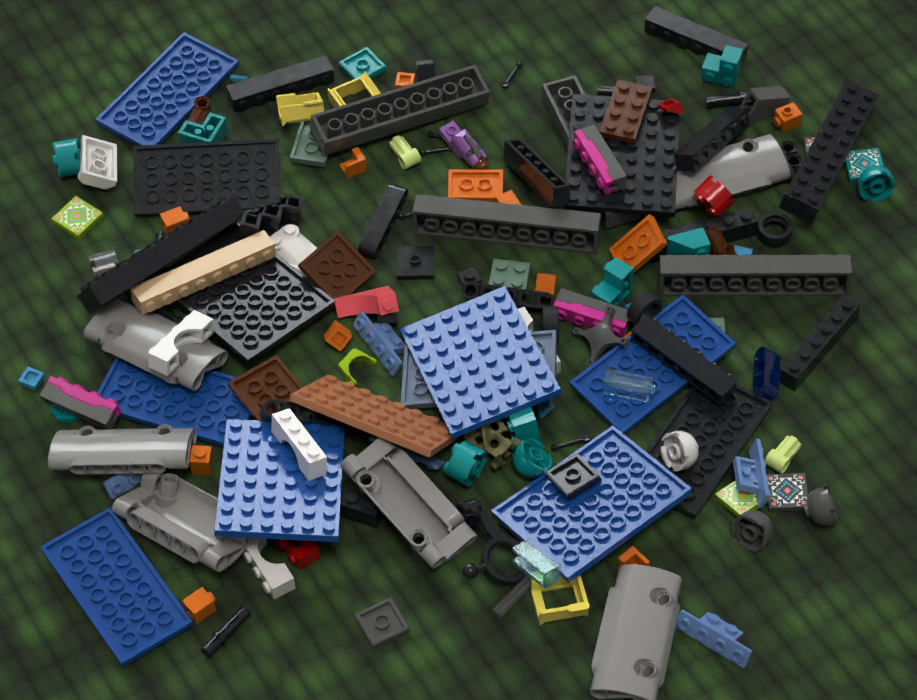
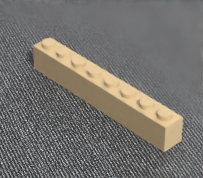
(203, 272)

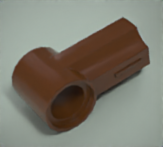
(201, 110)
(718, 243)

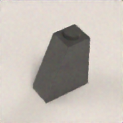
(763, 101)

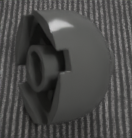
(821, 507)
(753, 530)

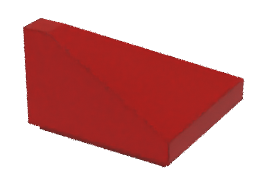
(671, 105)

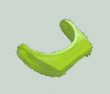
(354, 356)

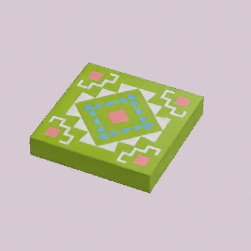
(77, 217)
(737, 500)

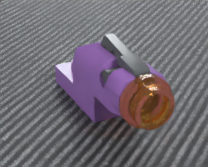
(464, 146)

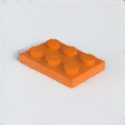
(475, 184)
(639, 243)

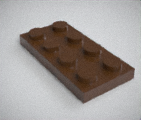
(626, 111)

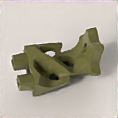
(501, 454)

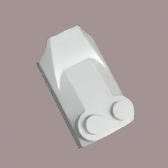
(98, 163)
(292, 245)

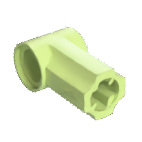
(406, 155)
(781, 456)

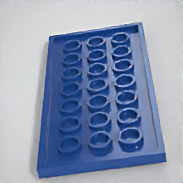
(166, 91)
(156, 402)
(624, 413)
(116, 587)

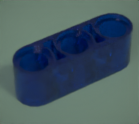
(766, 373)

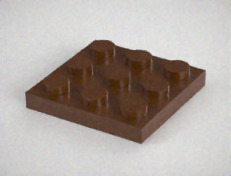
(336, 267)
(263, 383)

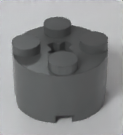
(103, 262)

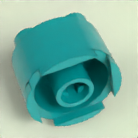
(67, 157)
(465, 463)

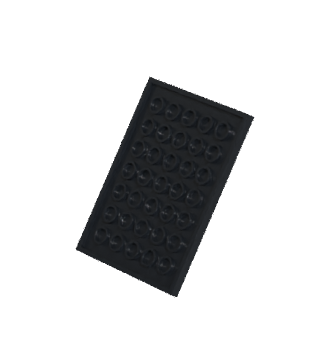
(646, 163)
(257, 305)

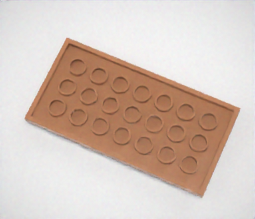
(375, 415)

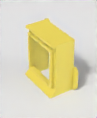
(354, 86)
(298, 107)
(573, 610)

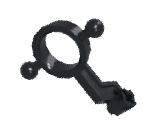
(478, 518)

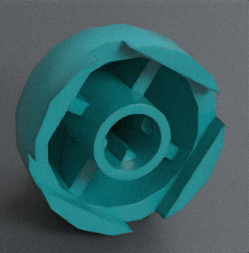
(876, 183)
(531, 458)

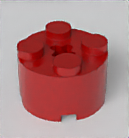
(713, 196)

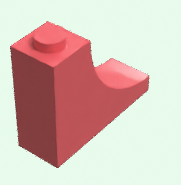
(373, 301)

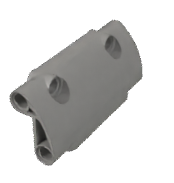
(737, 170)
(131, 335)
(121, 450)
(410, 501)
(179, 519)
(636, 633)

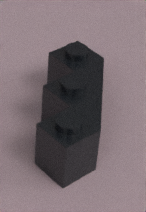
(270, 214)

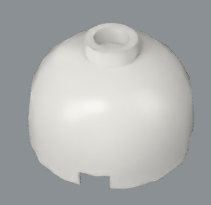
(679, 450)

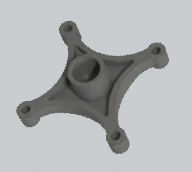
(601, 336)

